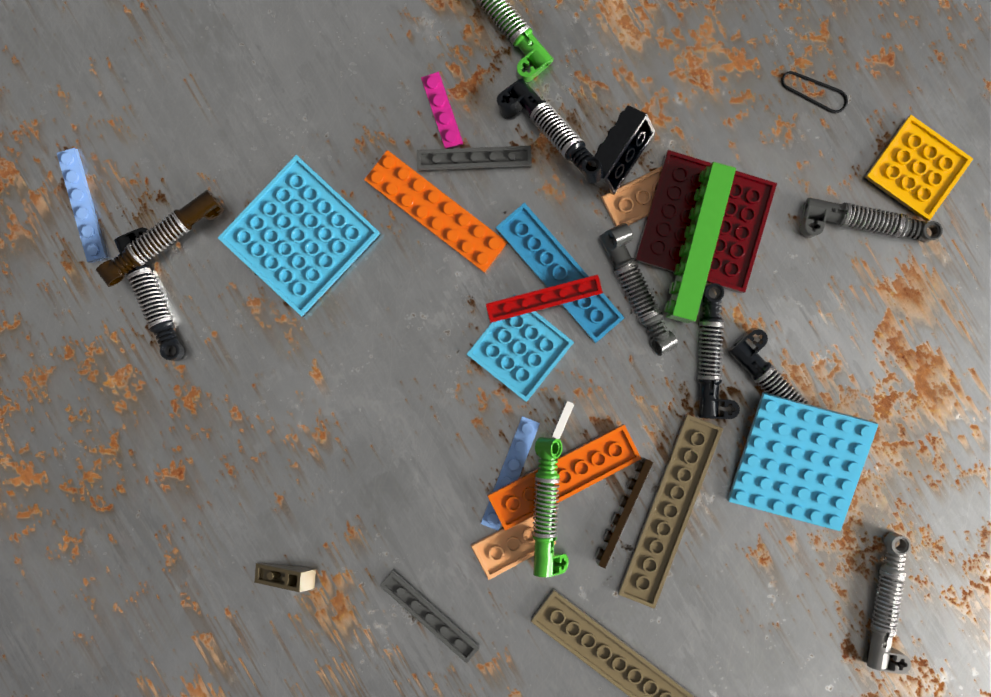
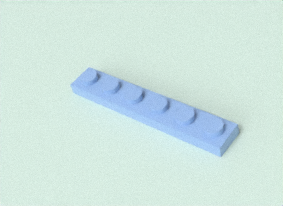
(82, 205)
(512, 465)

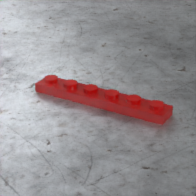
(544, 298)

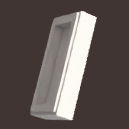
(561, 422)

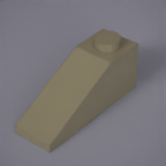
(285, 576)

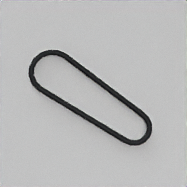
(817, 82)

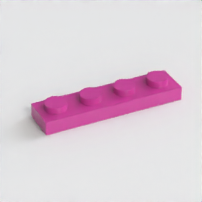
(442, 110)

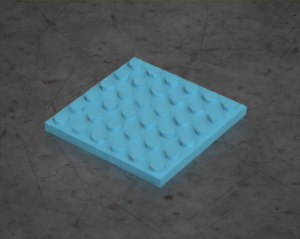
(299, 235)
(802, 461)

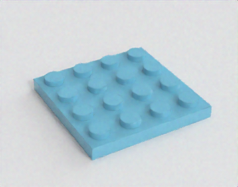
(521, 351)

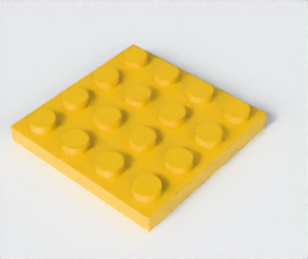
(919, 168)

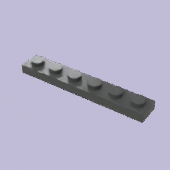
(474, 158)
(429, 616)

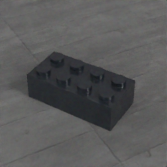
(623, 147)

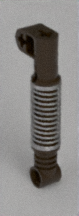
(174, 225)

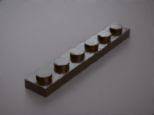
(620, 519)

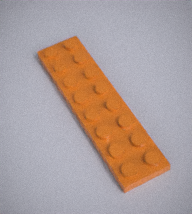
(435, 211)
(576, 470)

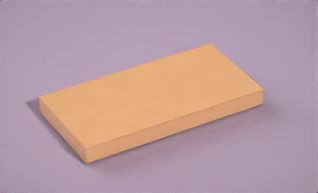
(632, 199)
(505, 548)

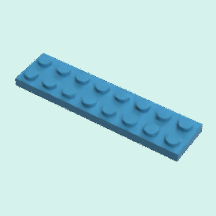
(556, 266)

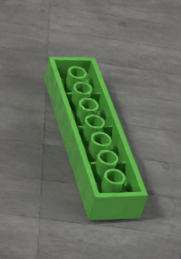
(700, 242)

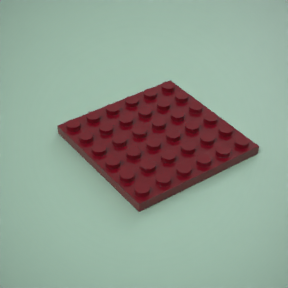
(739, 231)

